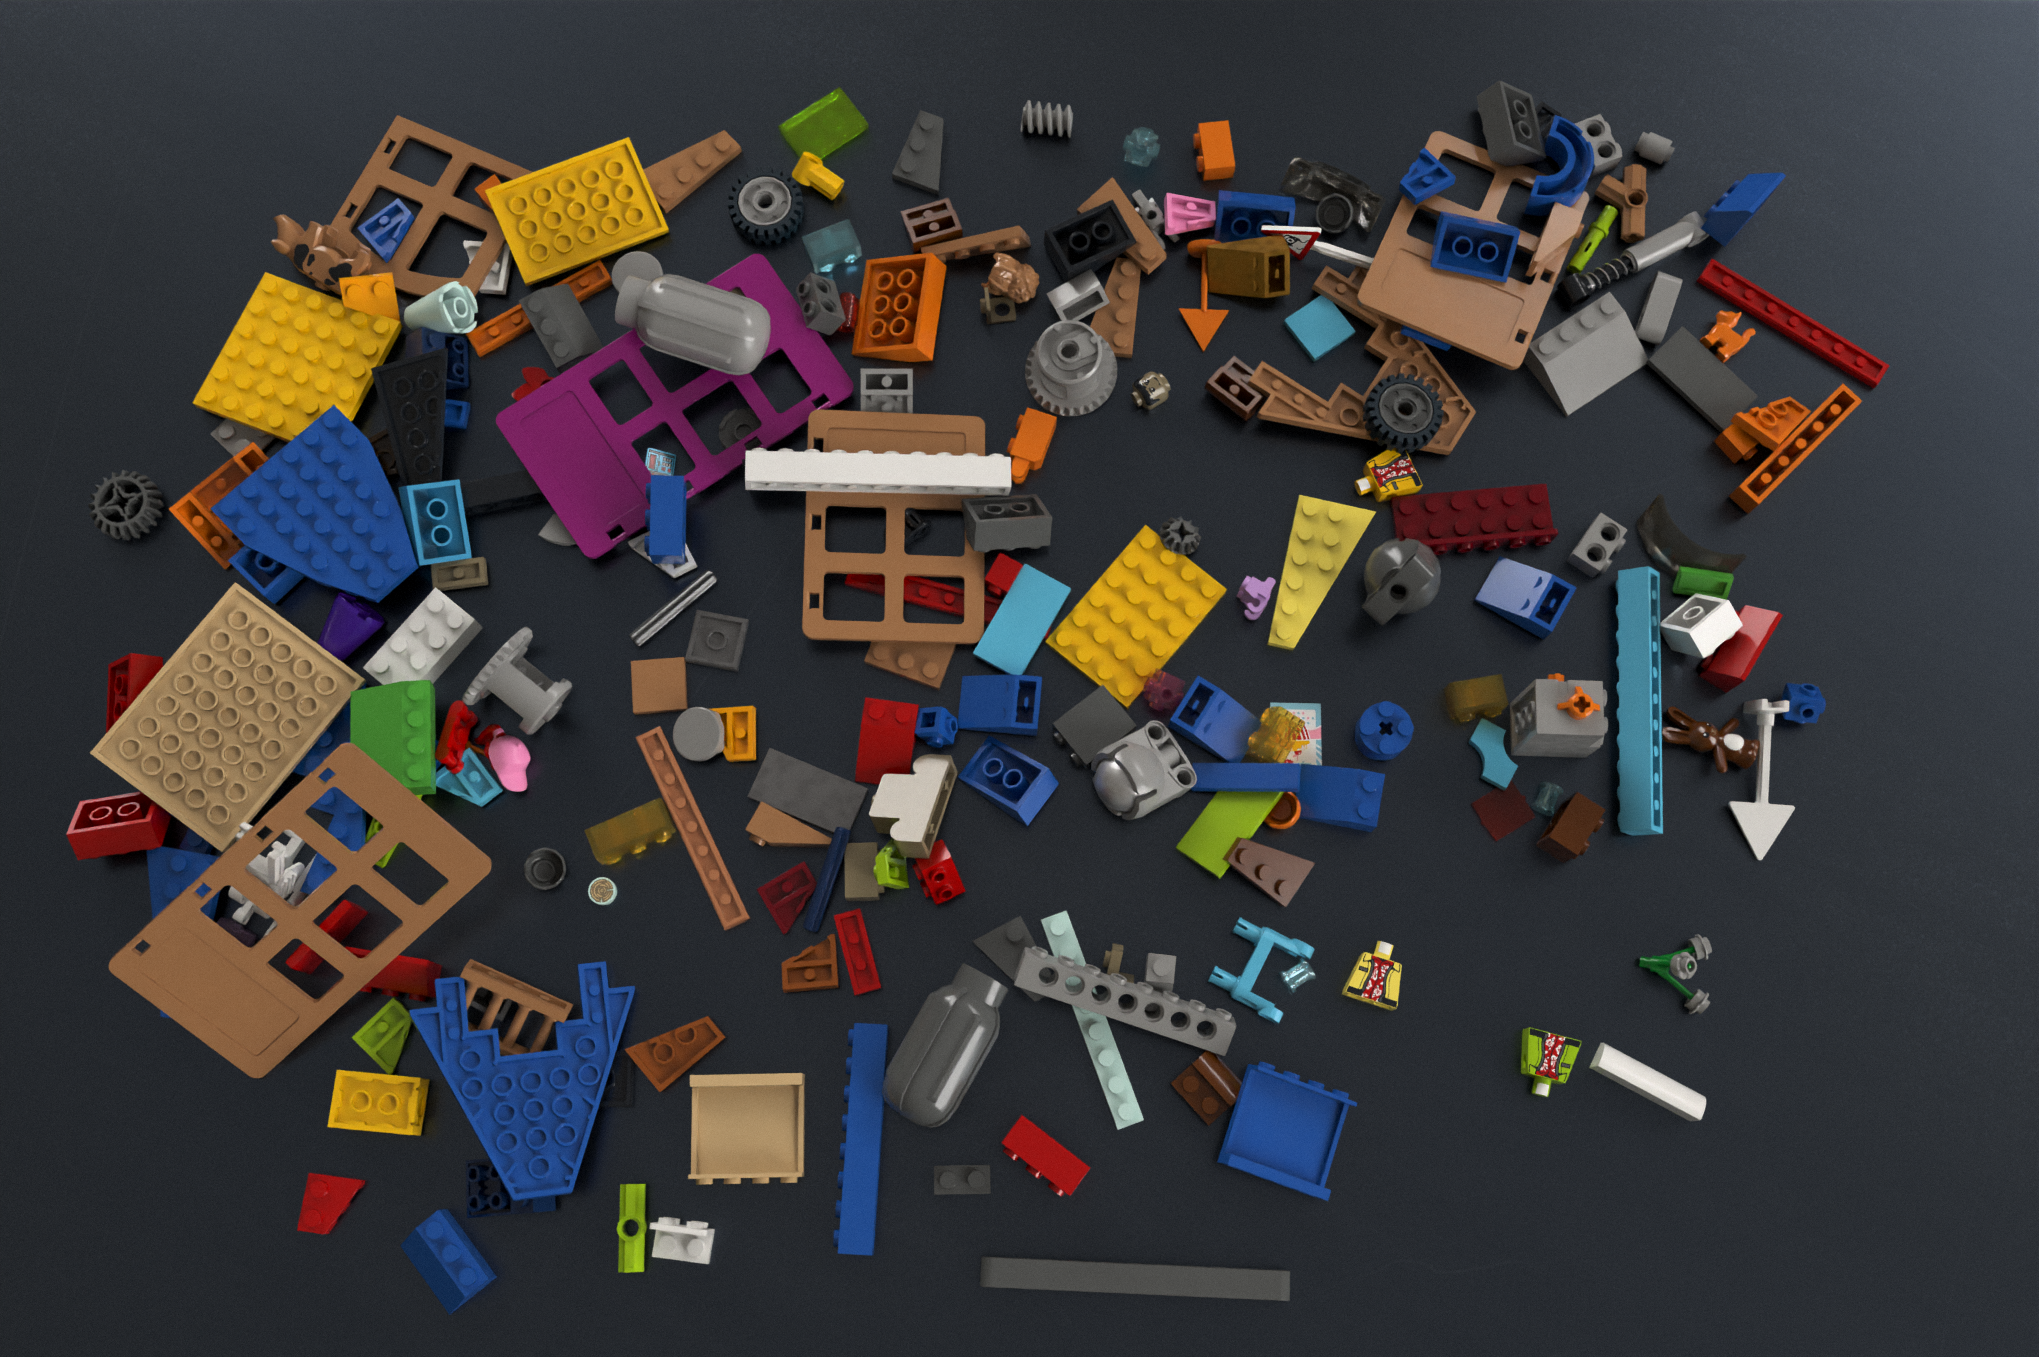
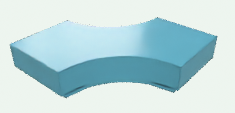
(1488, 742)

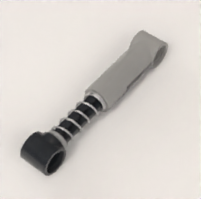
(1686, 232)

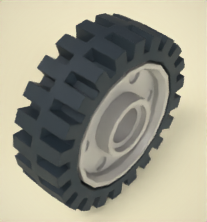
(761, 189)

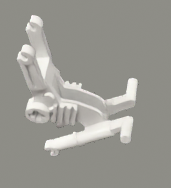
(275, 872)

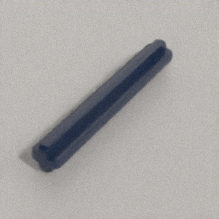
(827, 879)

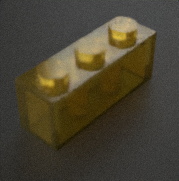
(631, 831)

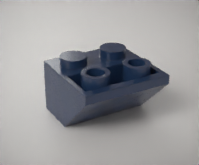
(429, 340)

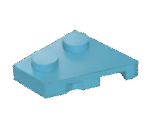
(472, 782)

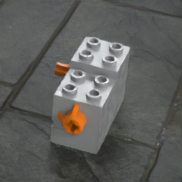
(1558, 718)

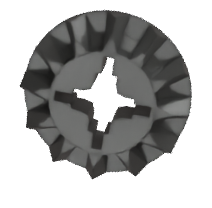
(1172, 539)

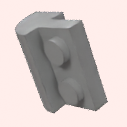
(887, 390)

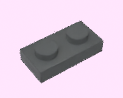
(962, 1179)

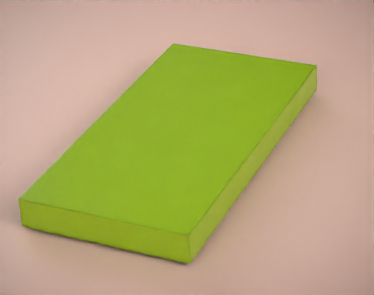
(1221, 822)

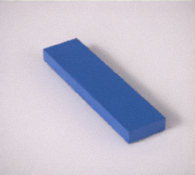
(1247, 777)

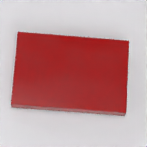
(337, 925)

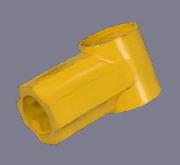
(812, 173)

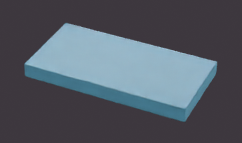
(1022, 621)

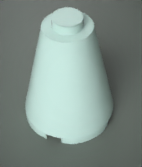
(444, 310)

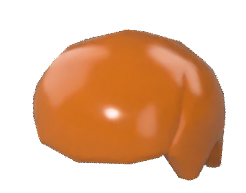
(1285, 812)

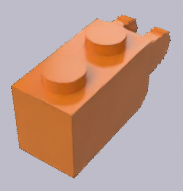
(1030, 443)

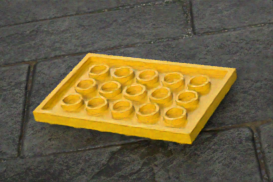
(577, 211)
(1135, 616)

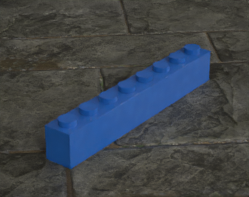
(863, 1139)

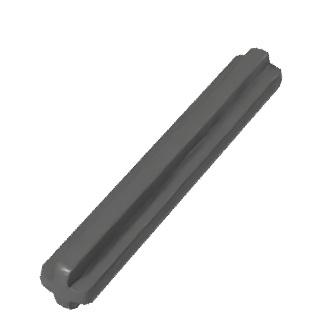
(673, 607)

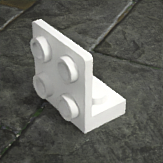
(682, 1242)

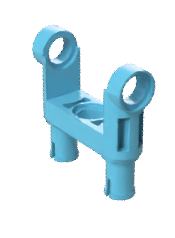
(1241, 986)

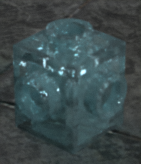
(1138, 154)

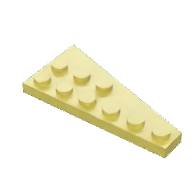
(1316, 552)

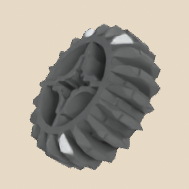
(113, 497)

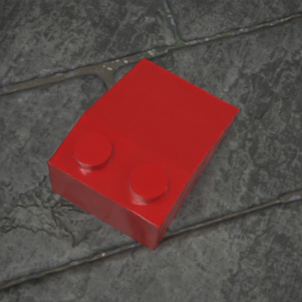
(885, 740)

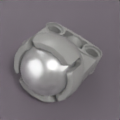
(1142, 772)

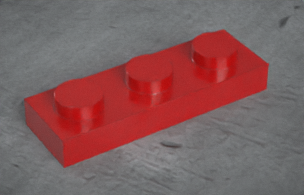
(857, 952)

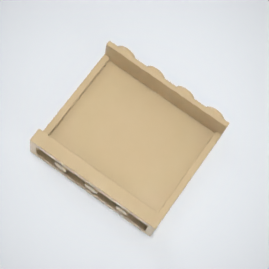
(747, 1127)

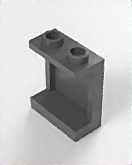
(1092, 726)

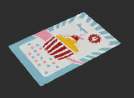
(1308, 744)

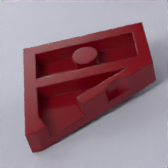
(788, 894)

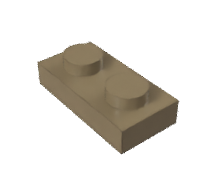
(459, 574)

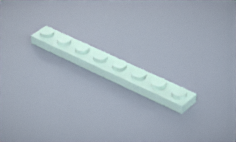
(1095, 1030)

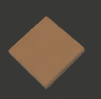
(659, 685)

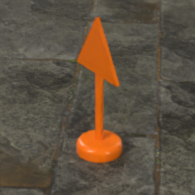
(1202, 321)

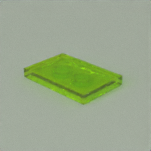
(824, 125)

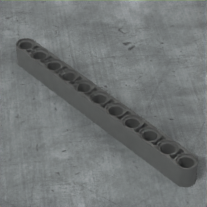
(1135, 1278)

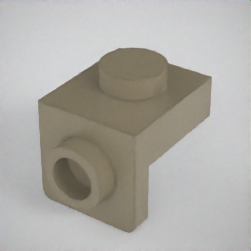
(1112, 962)

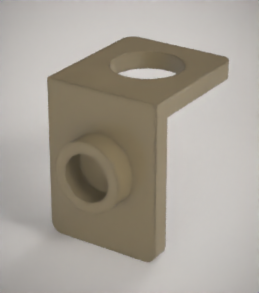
(988, 307)

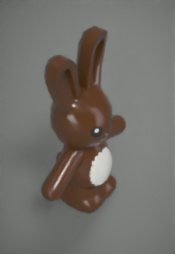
(1706, 737)

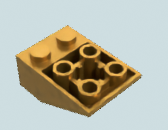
(1250, 267)

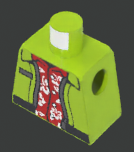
(1547, 1058)

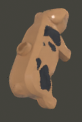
(317, 254)

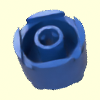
(1392, 743)

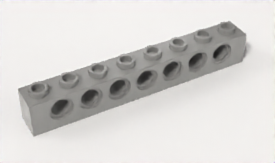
(1214, 1039)

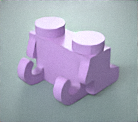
(1255, 595)

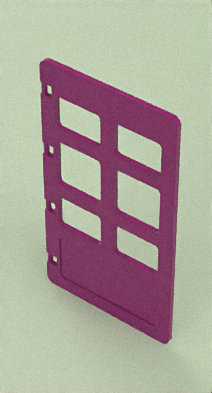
(589, 460)

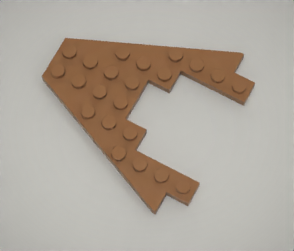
(1343, 413)

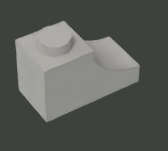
(1159, 974)

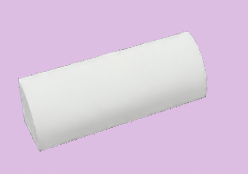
(1649, 1083)

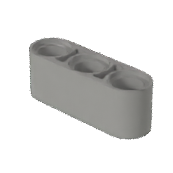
(1658, 307)

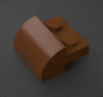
(931, 224)
(1231, 388)
(1208, 1086)

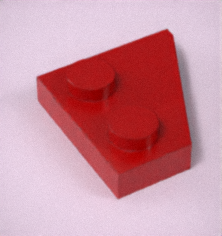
(325, 1201)

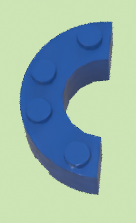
(1575, 161)

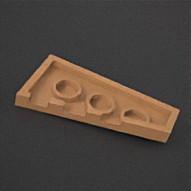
(688, 169)
(980, 244)
(1147, 251)
(1118, 318)

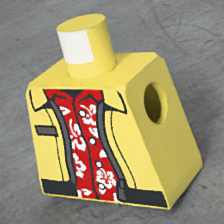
(1375, 978)

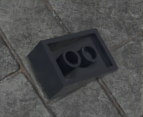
(1088, 240)

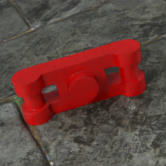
(455, 736)

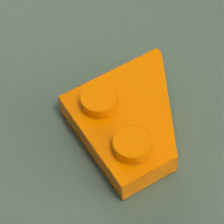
(371, 294)
(739, 732)

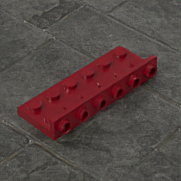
(1475, 518)

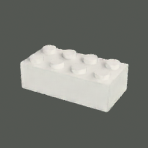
(424, 642)

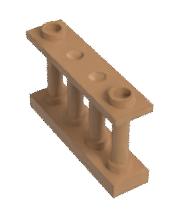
(526, 996)

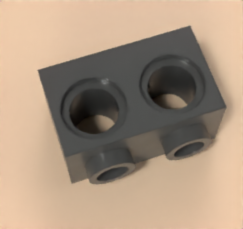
(820, 304)

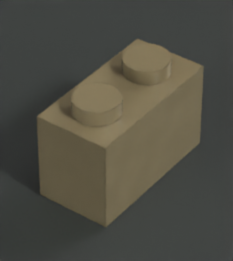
(859, 873)

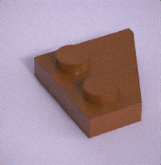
(812, 969)

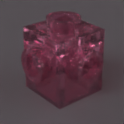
(1164, 682)

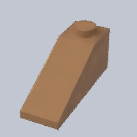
(1556, 236)
(781, 830)

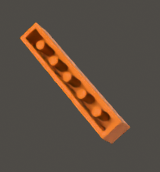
(1795, 448)

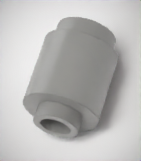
(1654, 147)

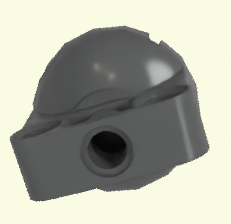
(1400, 579)

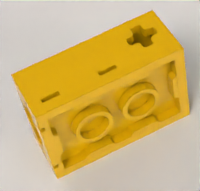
(378, 1102)

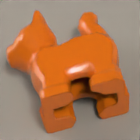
(1724, 337)

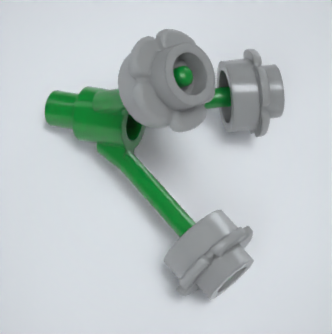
(1684, 967)

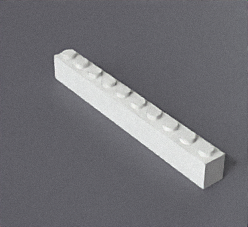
(877, 472)

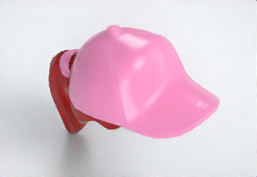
(507, 757)

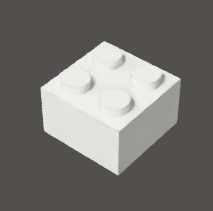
(1700, 625)

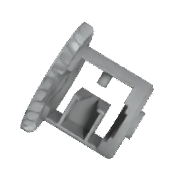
(1071, 369)
(519, 684)

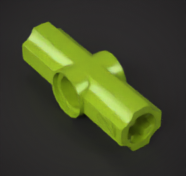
(632, 1247)

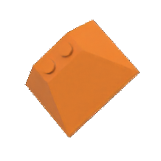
(195, 507)

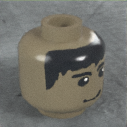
(1150, 390)

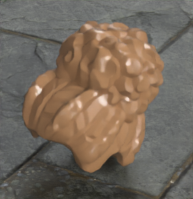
(1012, 279)

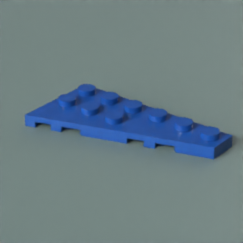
(171, 873)

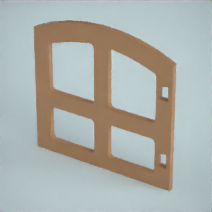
(435, 201)

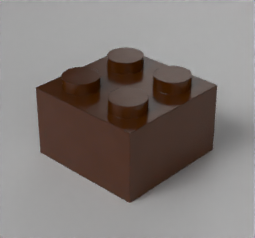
(1571, 827)

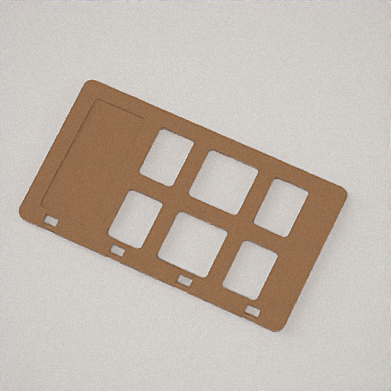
(230, 990)

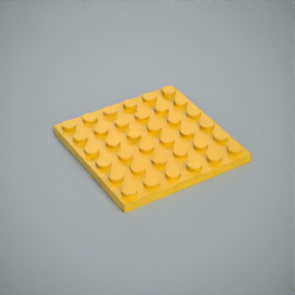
(295, 360)

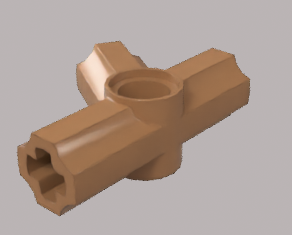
(1621, 194)

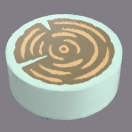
(602, 891)

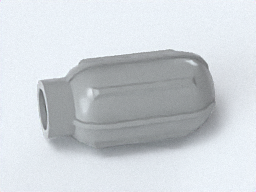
(695, 322)

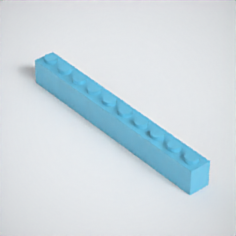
(1639, 702)

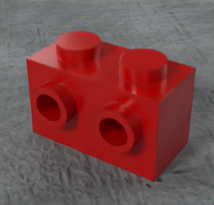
(939, 874)

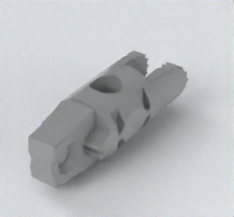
(1148, 210)

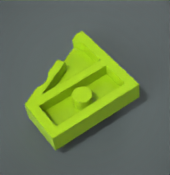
(891, 868)
(385, 1035)

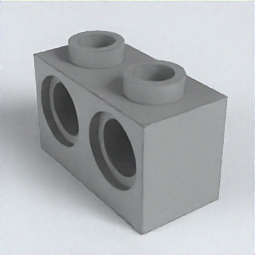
(1602, 143)
(1594, 543)

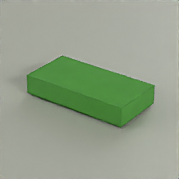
(1702, 582)

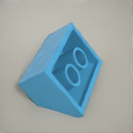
(436, 521)

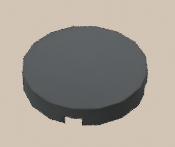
(738, 425)

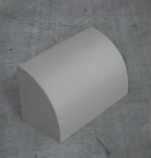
(1078, 297)

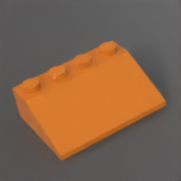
(900, 308)

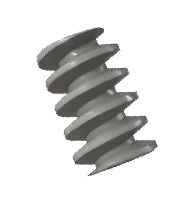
(1047, 118)

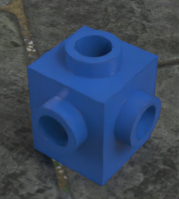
(1804, 702)
(936, 726)

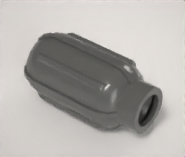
(944, 1048)

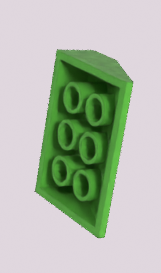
(398, 731)

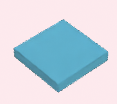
(1319, 327)

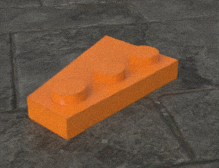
(1772, 423)

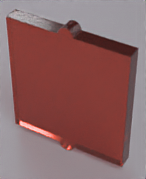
(1503, 811)

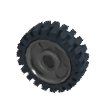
(1412, 398)

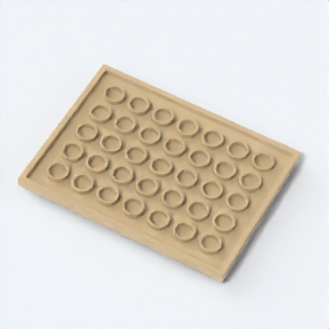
(228, 717)

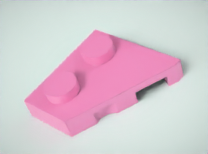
(1187, 213)

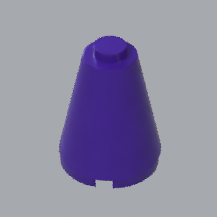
(348, 626)

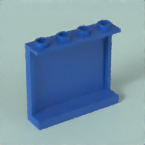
(1285, 1129)

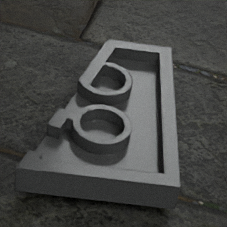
(921, 155)
(1005, 947)

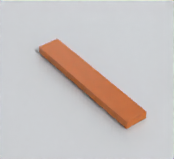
(515, 321)

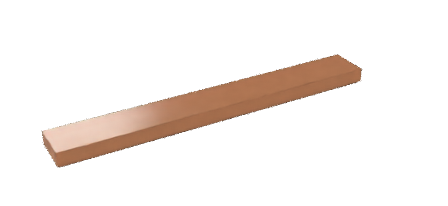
(692, 828)

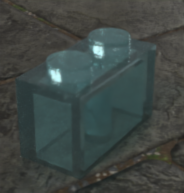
(832, 246)

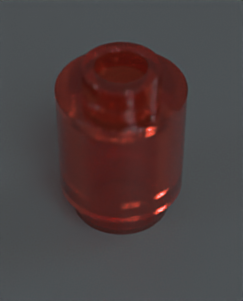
(851, 311)

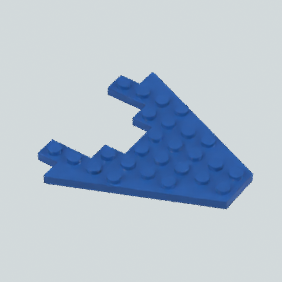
(534, 1106)

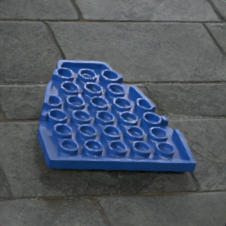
(325, 511)

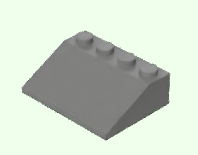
(1586, 354)

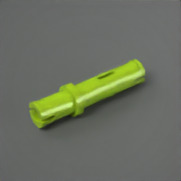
(1597, 231)

